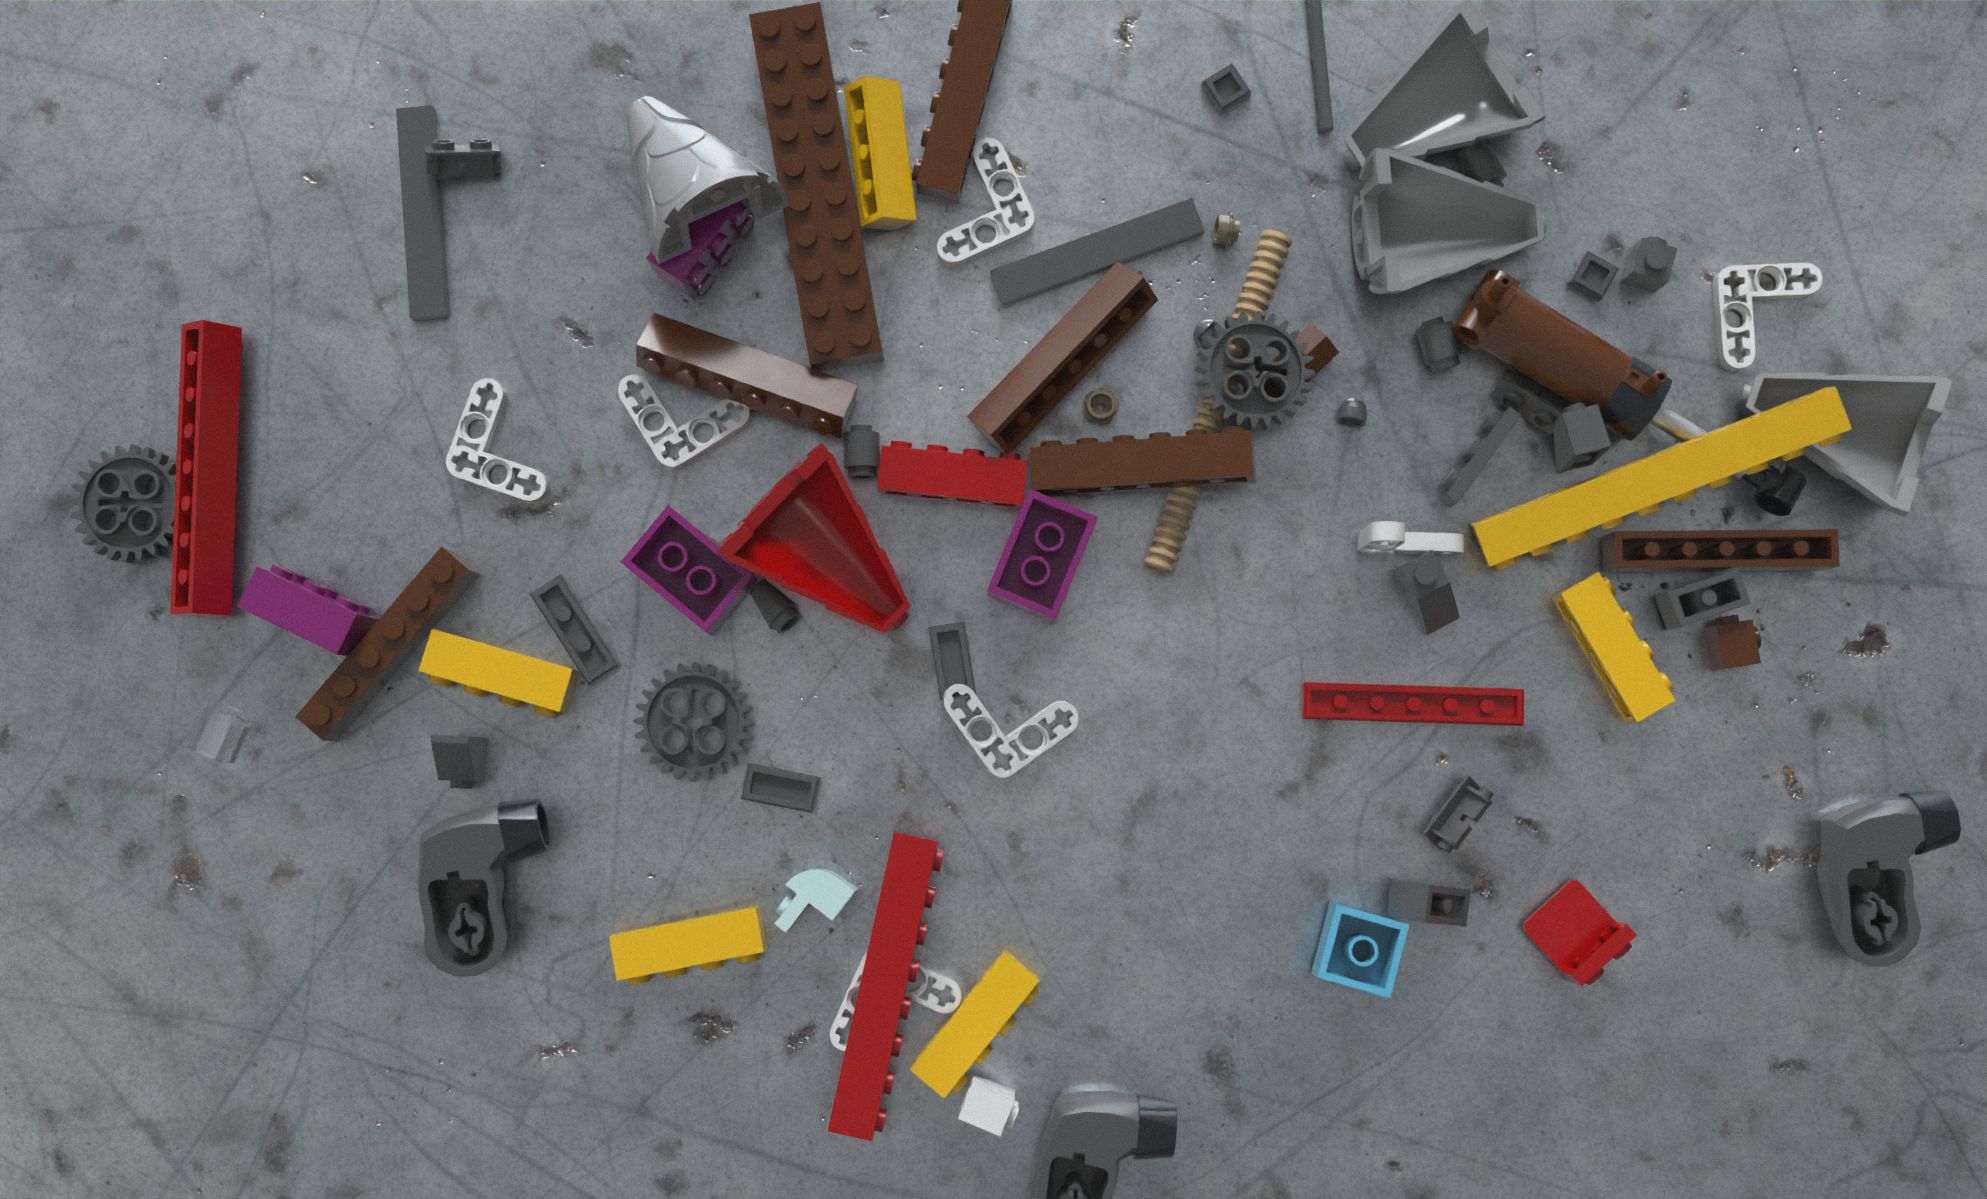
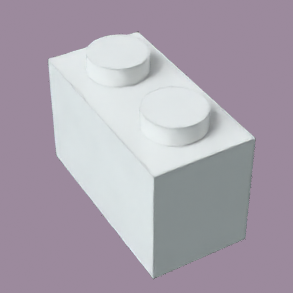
(988, 1105)

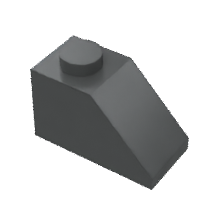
(1579, 437)
(1428, 591)
(460, 759)
(1428, 902)

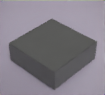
(1226, 88)
(1593, 276)

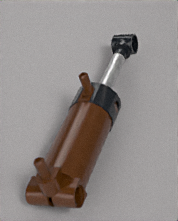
(1592, 373)

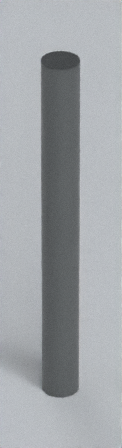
(1320, 65)

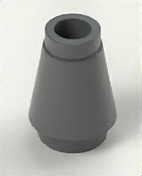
(774, 606)

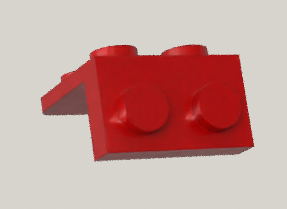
(1578, 933)

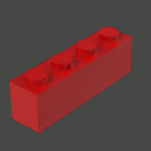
(952, 476)

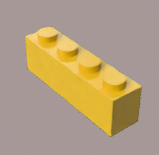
(880, 153)
(1614, 648)
(499, 672)
(688, 943)
(974, 1024)

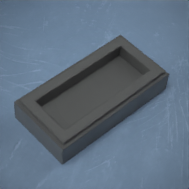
(951, 657)
(780, 788)

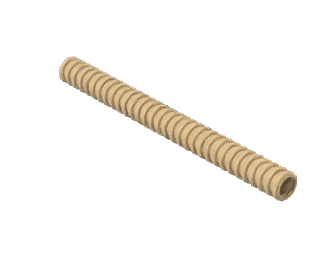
(1183, 500)

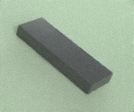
(575, 630)

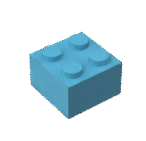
(1360, 950)

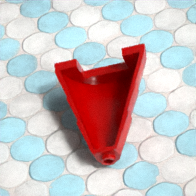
(820, 545)

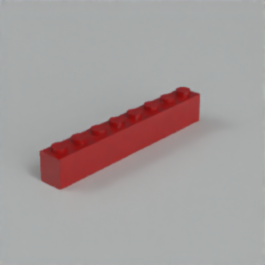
(206, 470)
(884, 985)

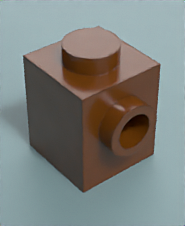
(1732, 643)

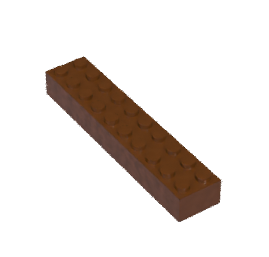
(818, 180)

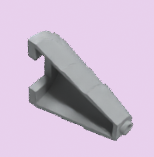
(1445, 96)
(689, 175)
(1433, 222)
(1888, 425)

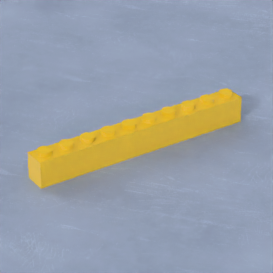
(1661, 476)

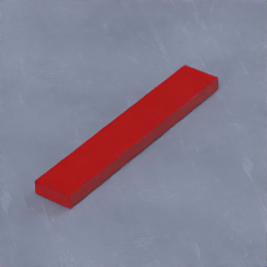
(1413, 704)

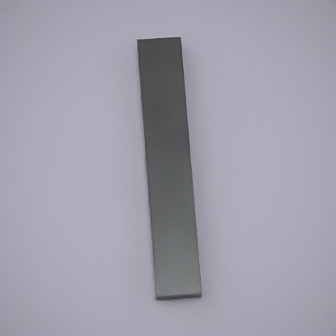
(421, 215)
(1097, 252)

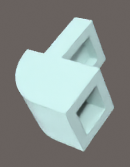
(817, 887)

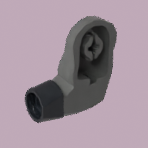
(1868, 871)
(465, 883)
(1095, 1132)

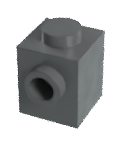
(1649, 264)

